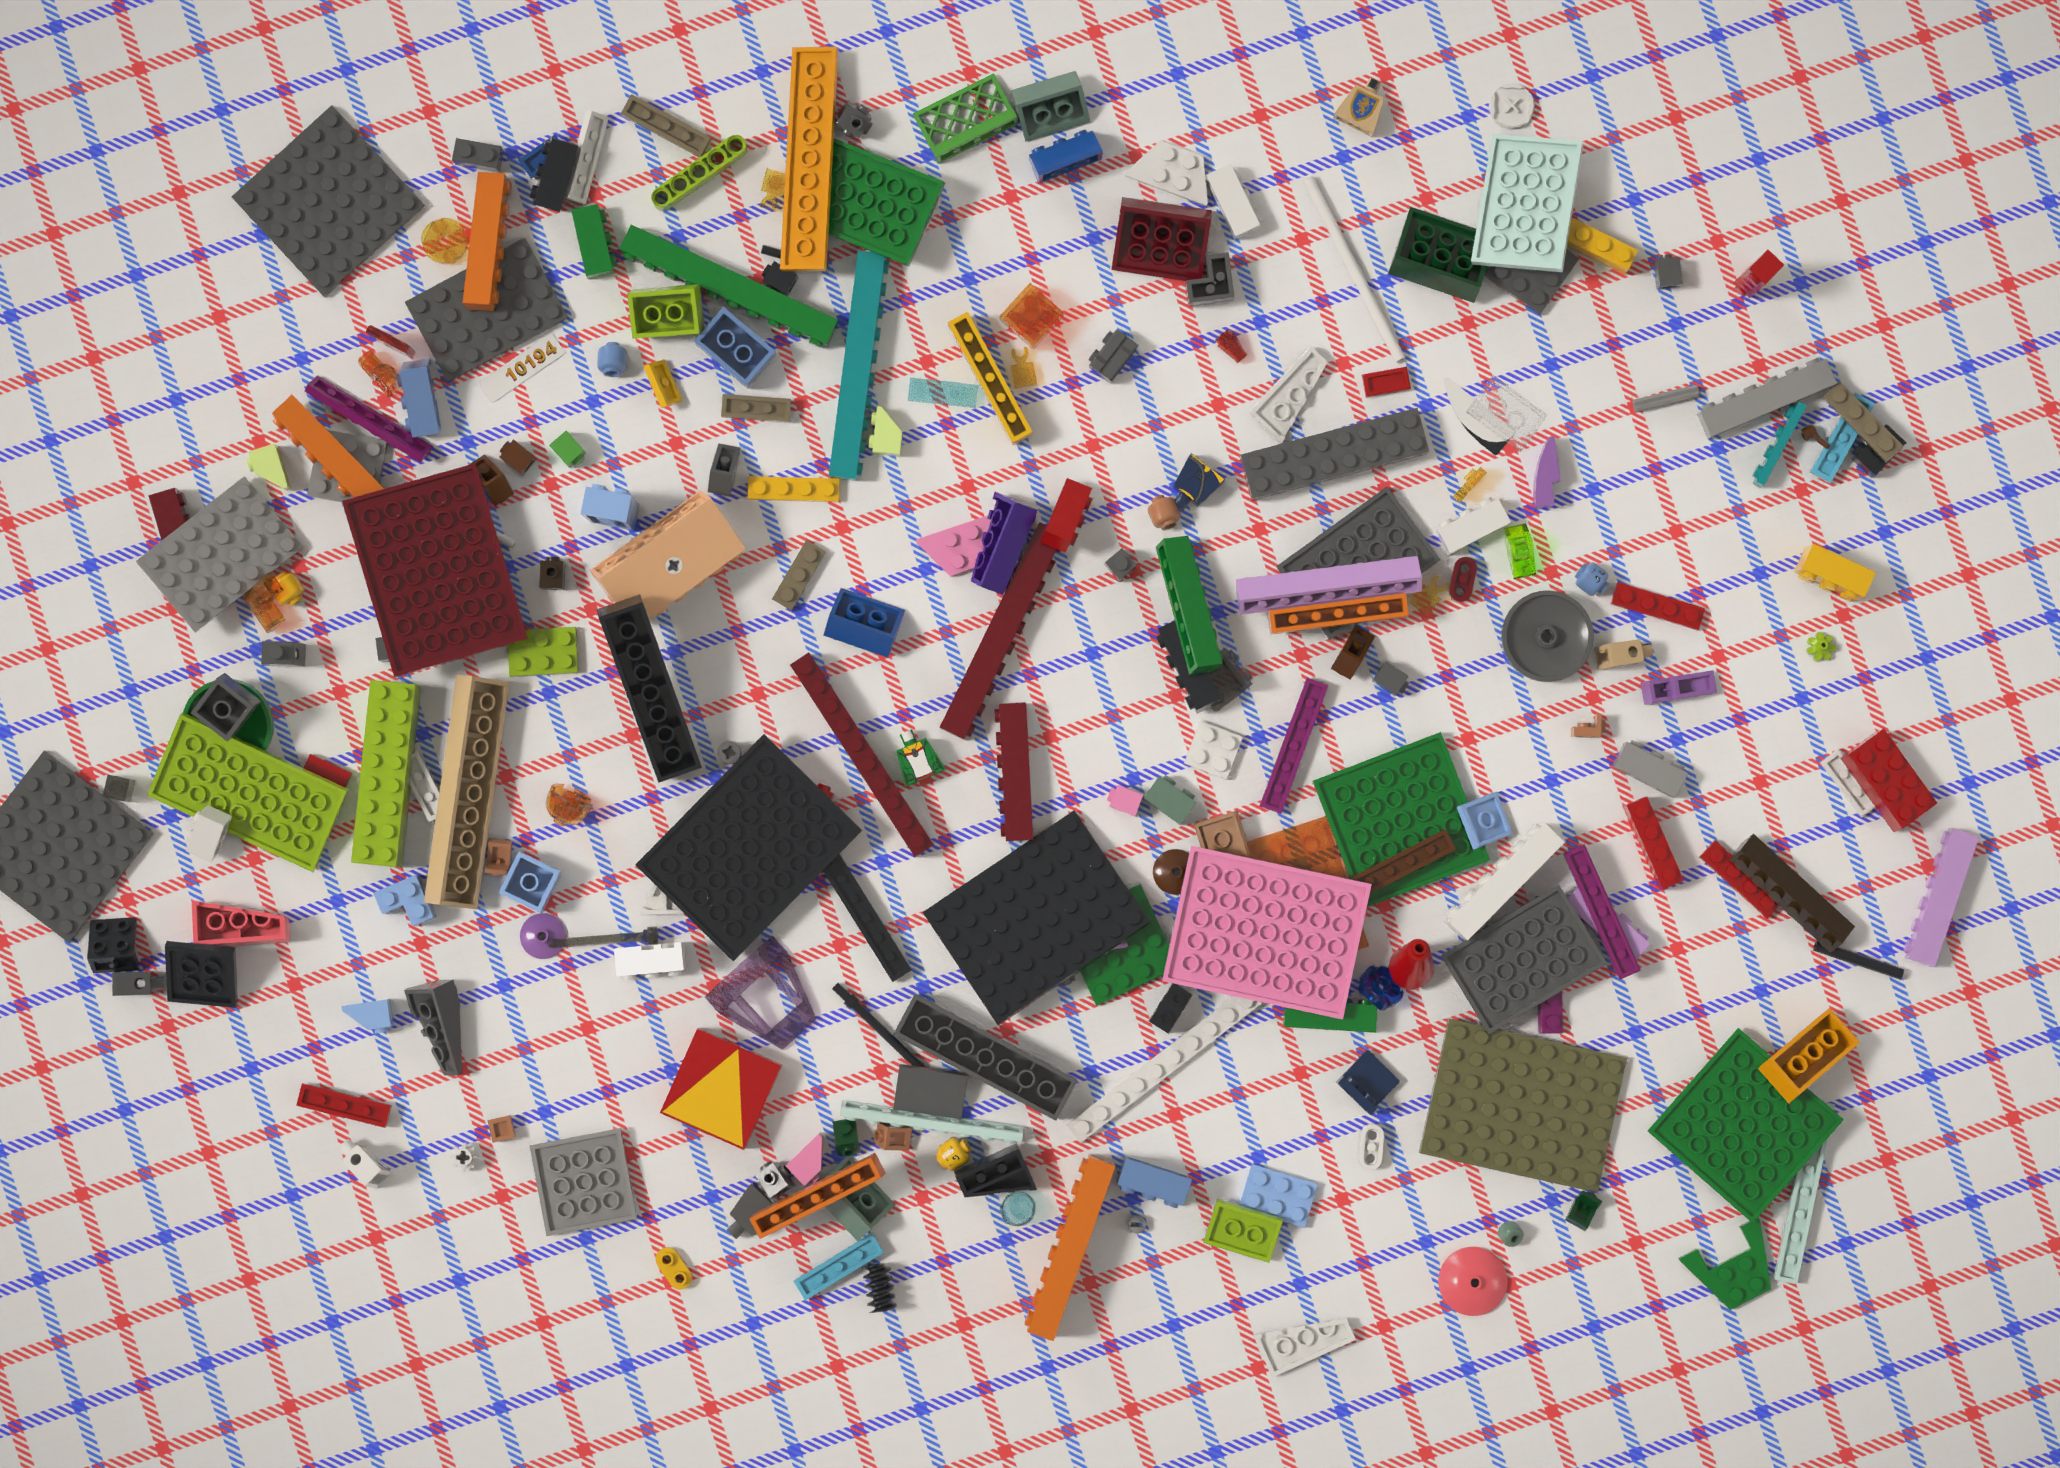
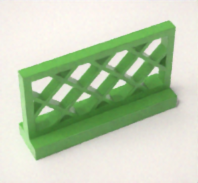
(969, 137)

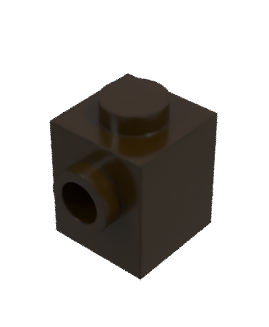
(552, 574)

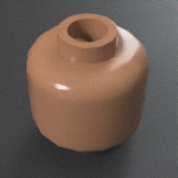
(1164, 512)

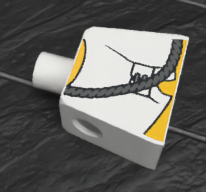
(370, 1170)

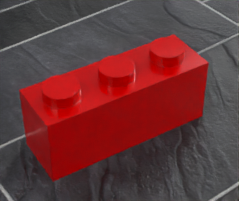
(1067, 515)

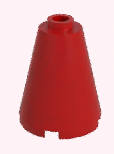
(1412, 965)

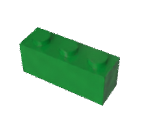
(594, 241)

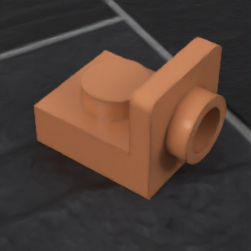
(1586, 731)
(892, 1137)

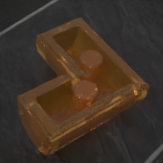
(382, 374)
(261, 602)

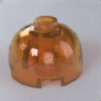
(567, 806)

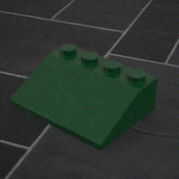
(1438, 255)

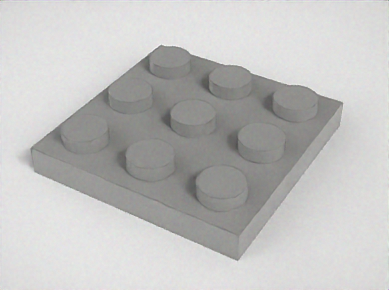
(366, 450)

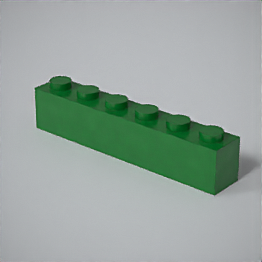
(1189, 605)

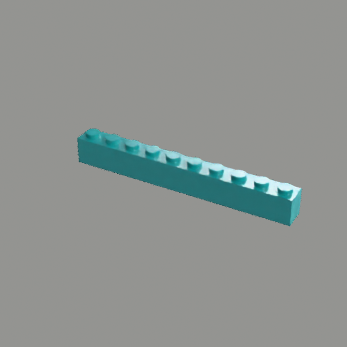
(857, 366)

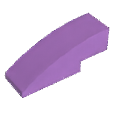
(1545, 475)
(1678, 687)

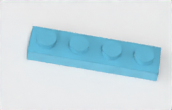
(1840, 443)
(838, 1266)

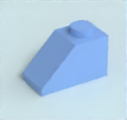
(372, 1015)

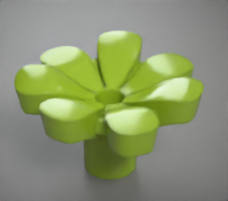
(1817, 649)

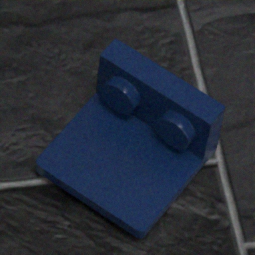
(1368, 1081)

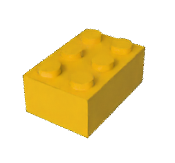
(1834, 573)

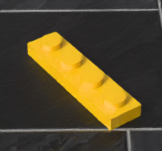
(793, 489)

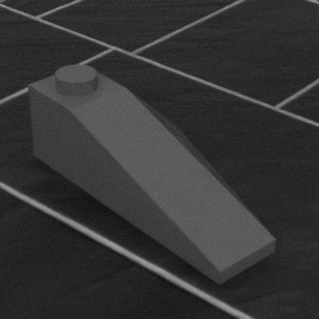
(439, 1013)

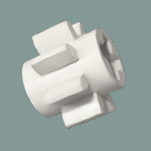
(459, 1161)

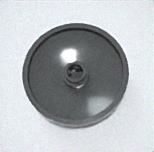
(1547, 636)

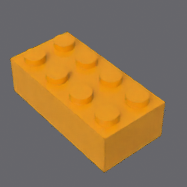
(1809, 1055)

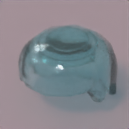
(1018, 1209)

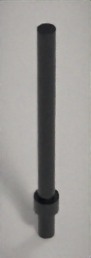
(851, 1001)

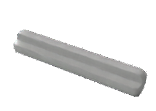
(1665, 398)

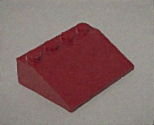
(1161, 239)

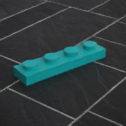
(1782, 436)

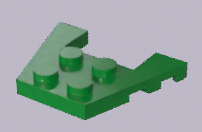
(1739, 1276)

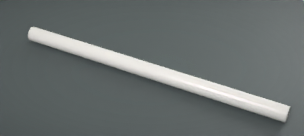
(1354, 269)

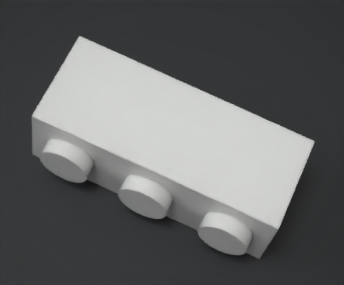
(1233, 201)
(1472, 525)

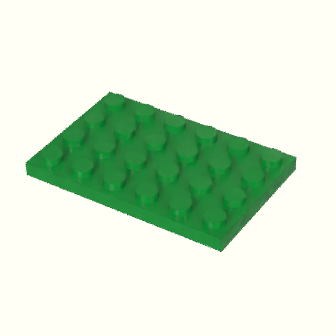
(879, 203)

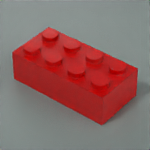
(1888, 780)

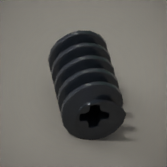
(879, 1287)

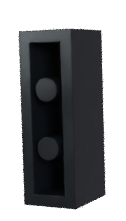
(553, 174)

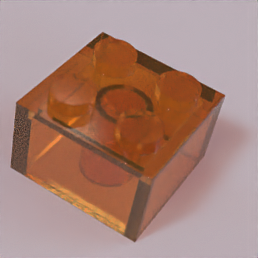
(1031, 316)

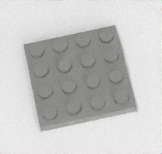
(583, 1182)

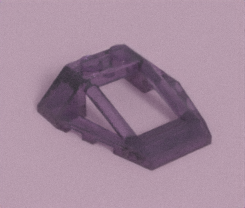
(744, 975)

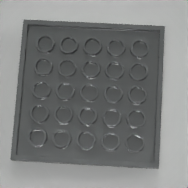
(328, 201)
(63, 846)

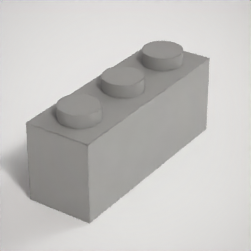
(1650, 768)

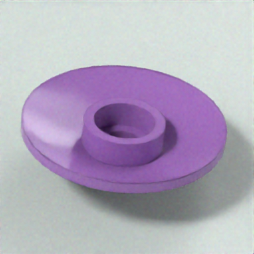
(541, 923)

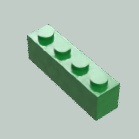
(1357, 1018)

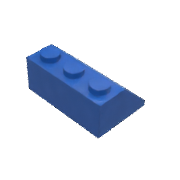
(1065, 155)
(864, 622)

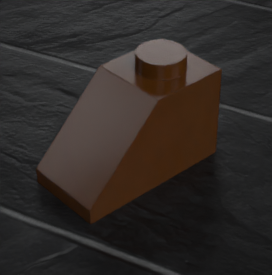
(493, 481)
(1352, 652)

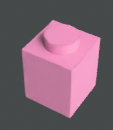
(1124, 800)

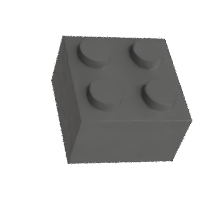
(225, 707)

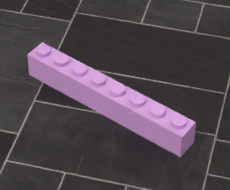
(1328, 585)

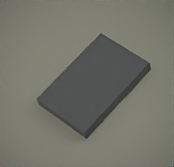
(930, 1091)

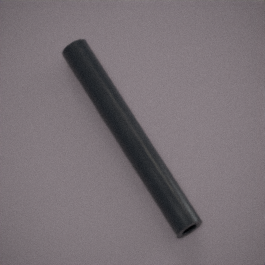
(1861, 961)

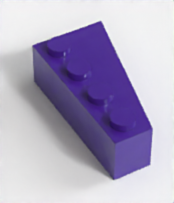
(1002, 542)

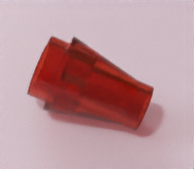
(1231, 345)

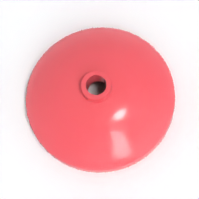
(1459, 1271)

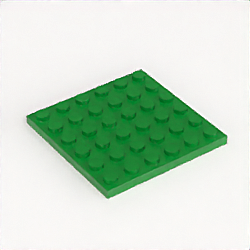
(1394, 805)
(1741, 1129)

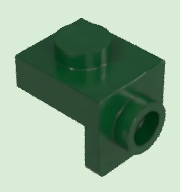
(846, 1137)
(1583, 1210)

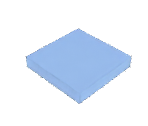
(1484, 820)

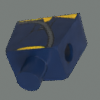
(1196, 483)

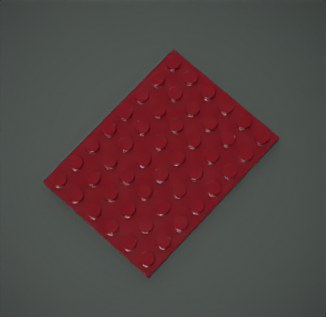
(434, 570)

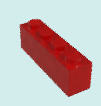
(1758, 274)
(1653, 843)

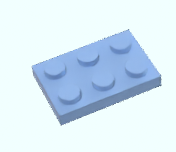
(1278, 1195)

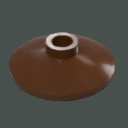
(1163, 867)

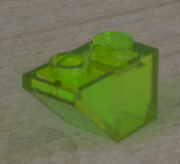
(1520, 550)

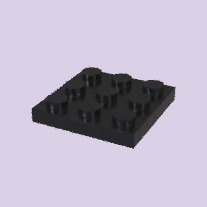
(201, 974)

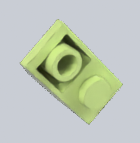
(887, 435)

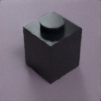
(779, 280)

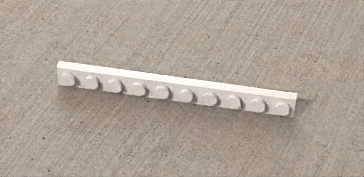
(1160, 1066)

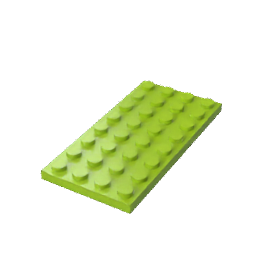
(267, 796)

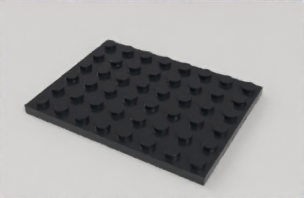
(748, 847)
(1036, 917)

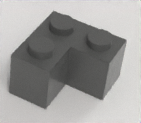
(1217, 285)

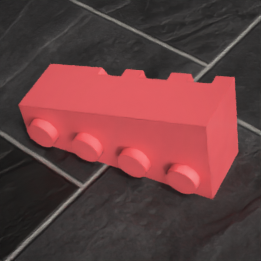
(236, 926)

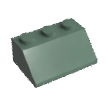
(1050, 105)
(860, 1209)

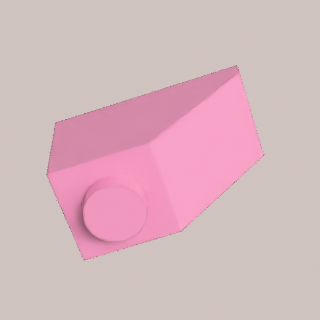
(808, 1162)

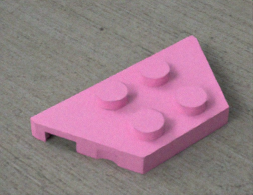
(956, 547)

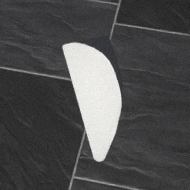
(1460, 403)

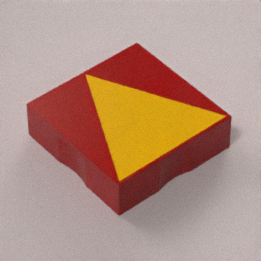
(721, 1088)

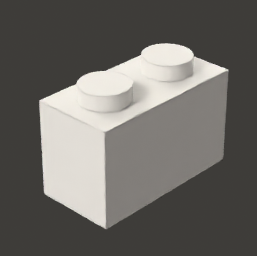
(208, 833)

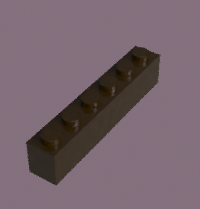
(1792, 893)

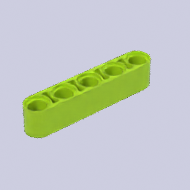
(704, 162)

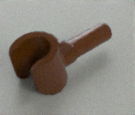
(1810, 432)

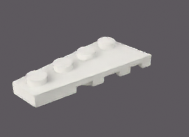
(1283, 401)

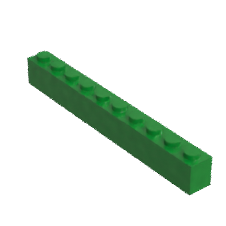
(729, 286)

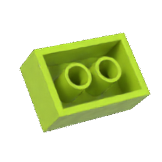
(666, 311)

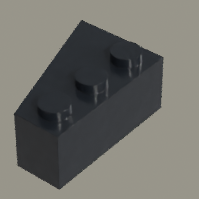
(996, 1174)

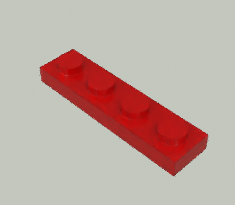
(1657, 606)
(1718, 860)
(344, 1105)

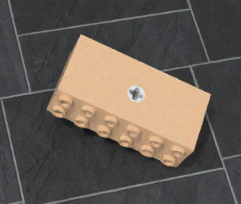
(670, 556)

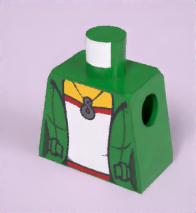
(917, 759)

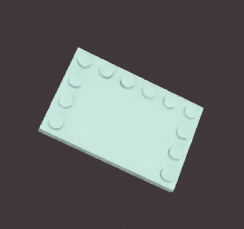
(1527, 203)

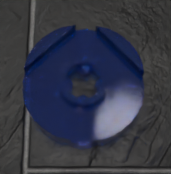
(1370, 988)

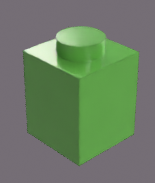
(568, 449)

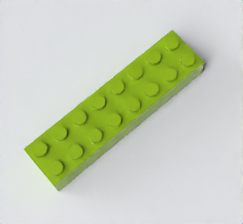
(386, 773)

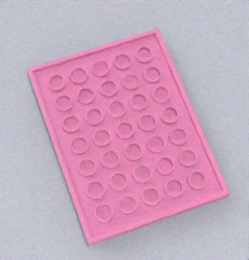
(1266, 932)

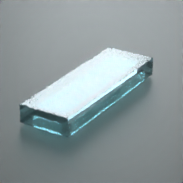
(942, 392)

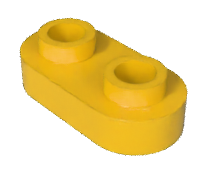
(675, 1267)

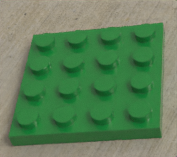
(1130, 966)

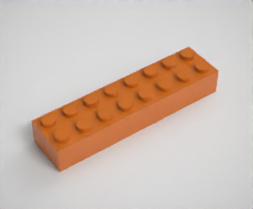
(1070, 1248)

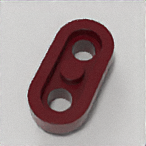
(1463, 580)

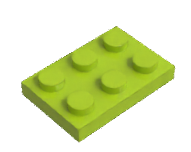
(544, 652)
(1243, 1230)

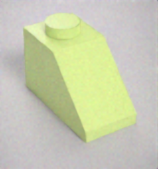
(269, 465)

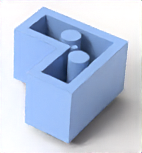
(407, 894)

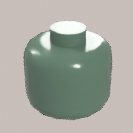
(1510, 1233)

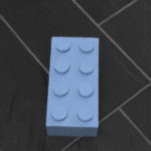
(610, 508)

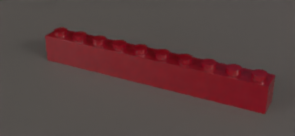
(999, 637)
(862, 754)

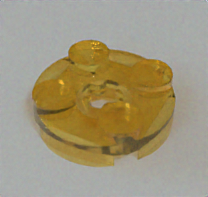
(449, 253)

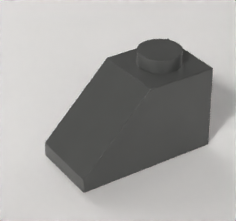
(723, 469)

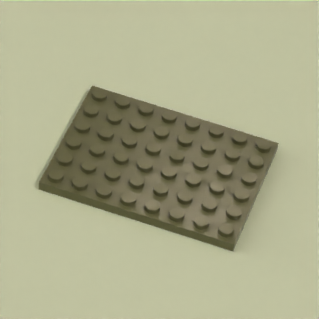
(1522, 1105)

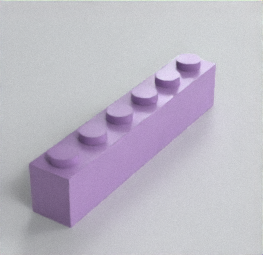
(1941, 897)

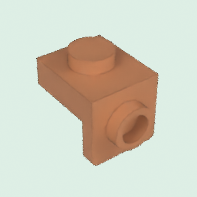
(498, 857)

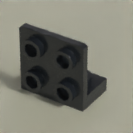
(112, 945)

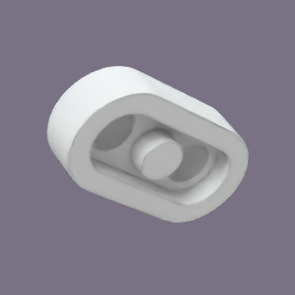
(1370, 1146)

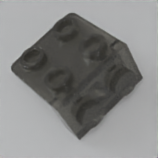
(1230, 679)

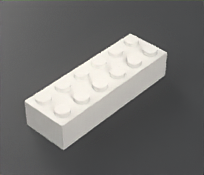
(1503, 881)

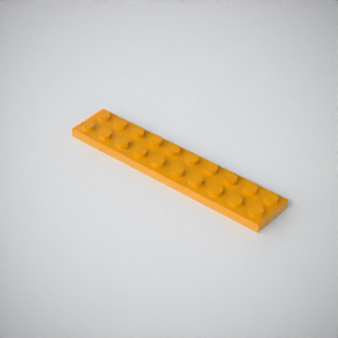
(809, 159)

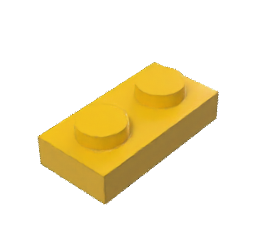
(663, 383)

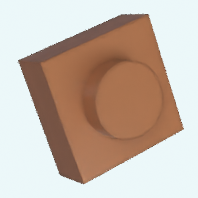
(501, 1128)

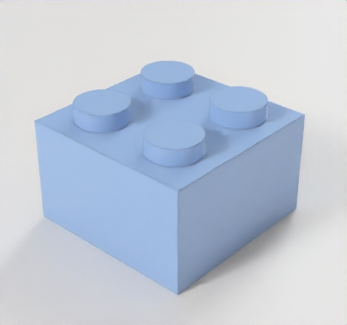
(530, 882)

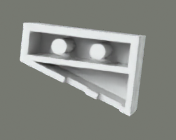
(650, 960)

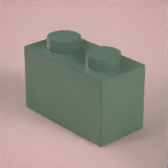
(1169, 799)

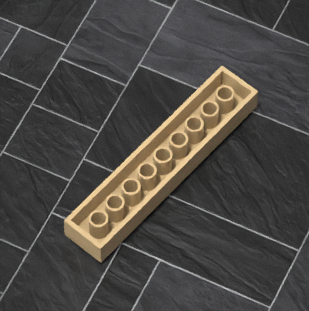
(466, 792)

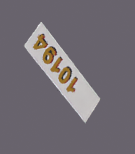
(522, 367)

